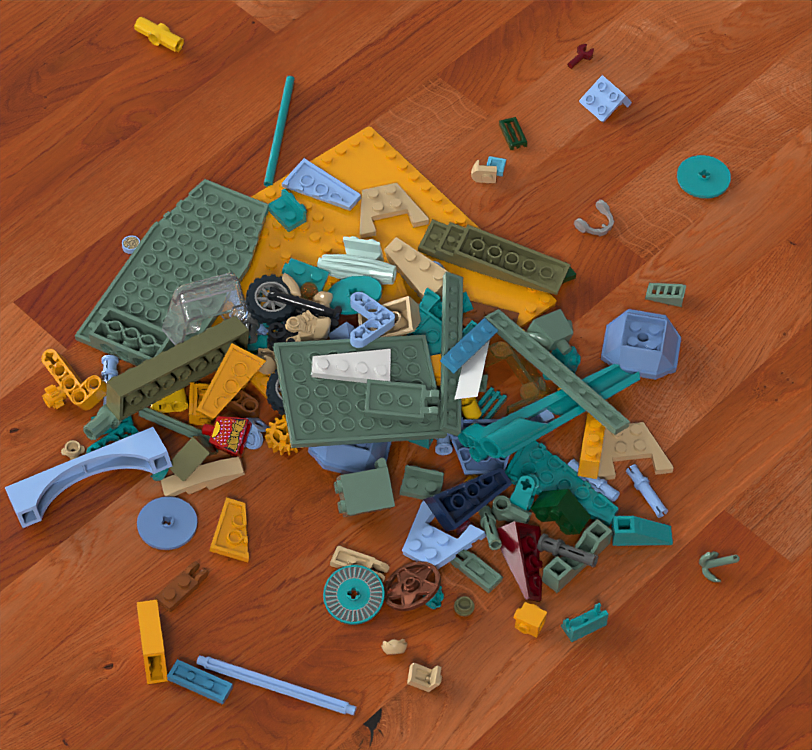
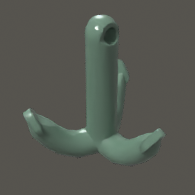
(708, 561)

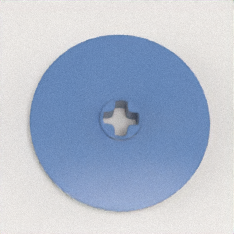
(164, 536)

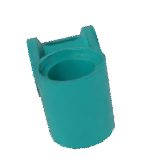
(523, 495)

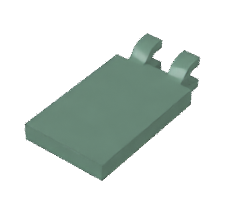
(400, 401)

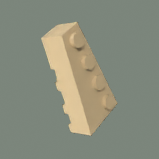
(415, 268)

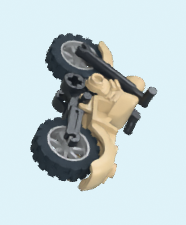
(307, 319)

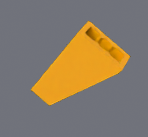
(152, 641)

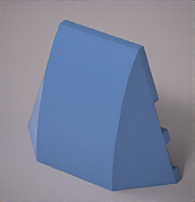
(470, 466)

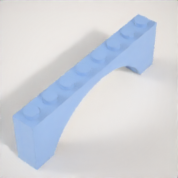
(138, 451)

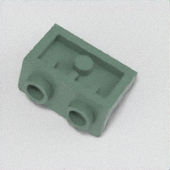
(421, 482)

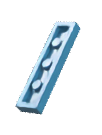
(469, 345)

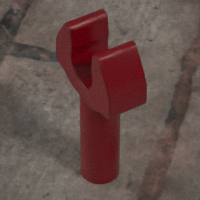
(581, 55)

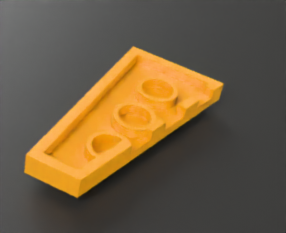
(232, 375)

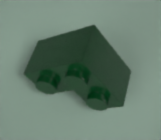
(563, 509)

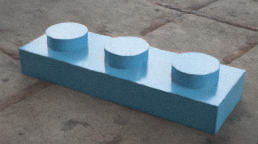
(200, 681)

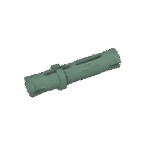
(486, 520)

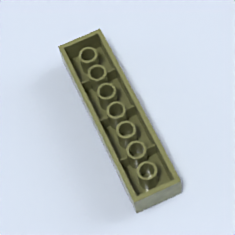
(173, 368)

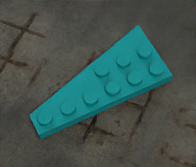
(557, 475)

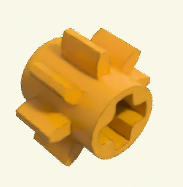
(54, 396)

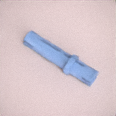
(642, 484)
(599, 485)

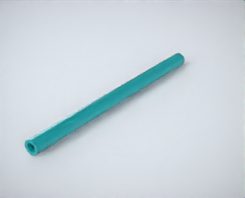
(279, 130)

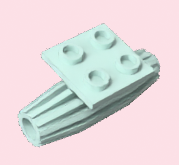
(361, 259)

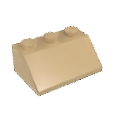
(406, 317)

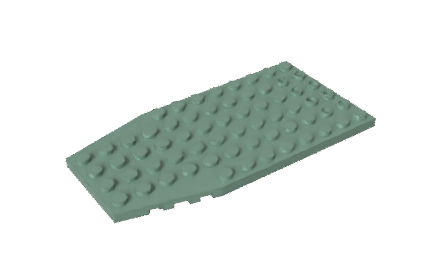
(199, 239)

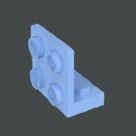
(603, 99)

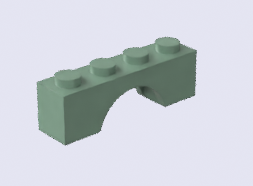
(563, 570)

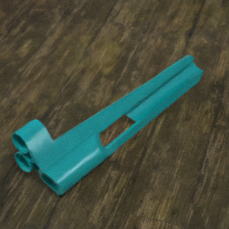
(517, 429)

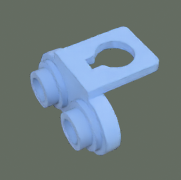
(255, 438)

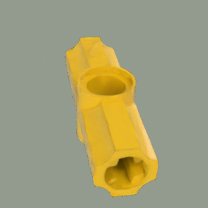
(159, 34)

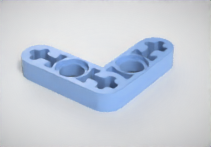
(381, 319)

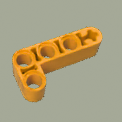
(80, 389)

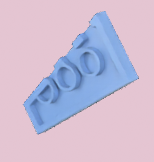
(318, 184)

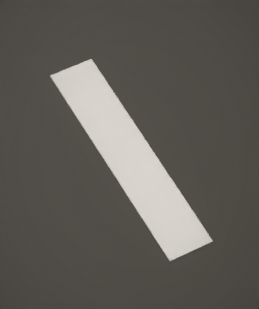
(471, 374)

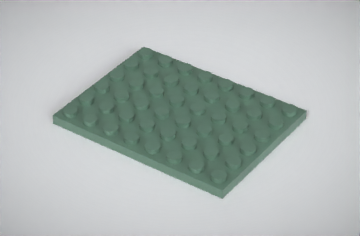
(333, 410)

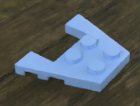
(433, 545)

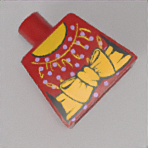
(228, 434)

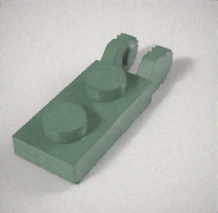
(477, 570)

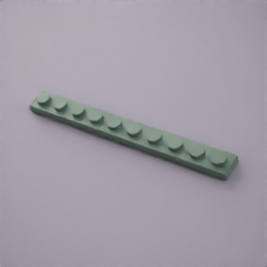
(451, 334)
(558, 373)

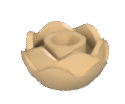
(394, 646)

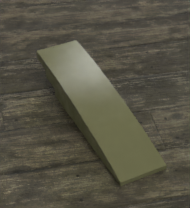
(493, 256)

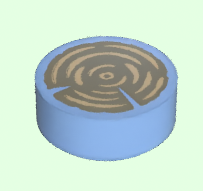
(130, 243)

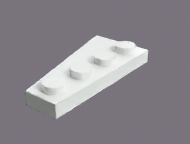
(353, 366)

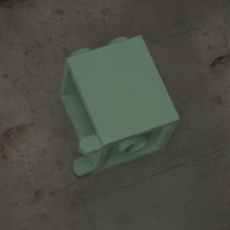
(365, 491)

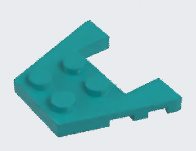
(431, 325)

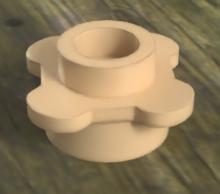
(72, 445)

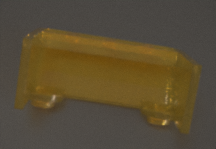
(533, 384)

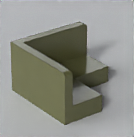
(191, 456)

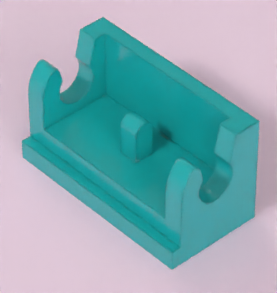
(585, 623)

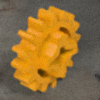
(280, 432)

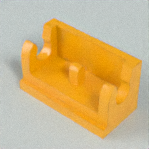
(195, 398)

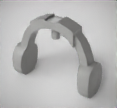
(583, 227)

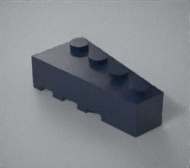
(462, 501)

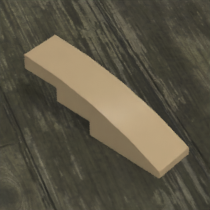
(206, 475)

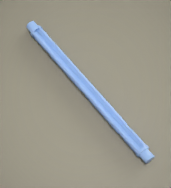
(276, 685)

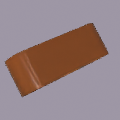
(244, 406)

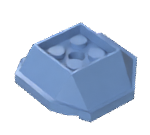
(642, 344)
(350, 457)

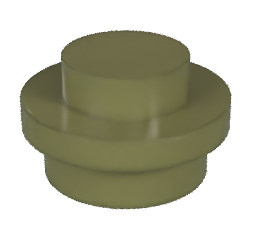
(464, 606)

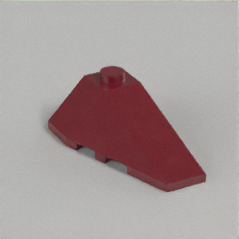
(521, 553)

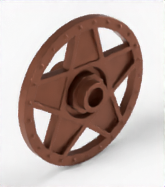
(412, 586)

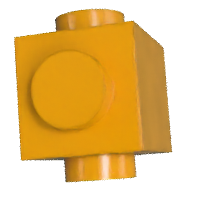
(530, 619)

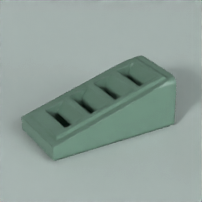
(676, 300)

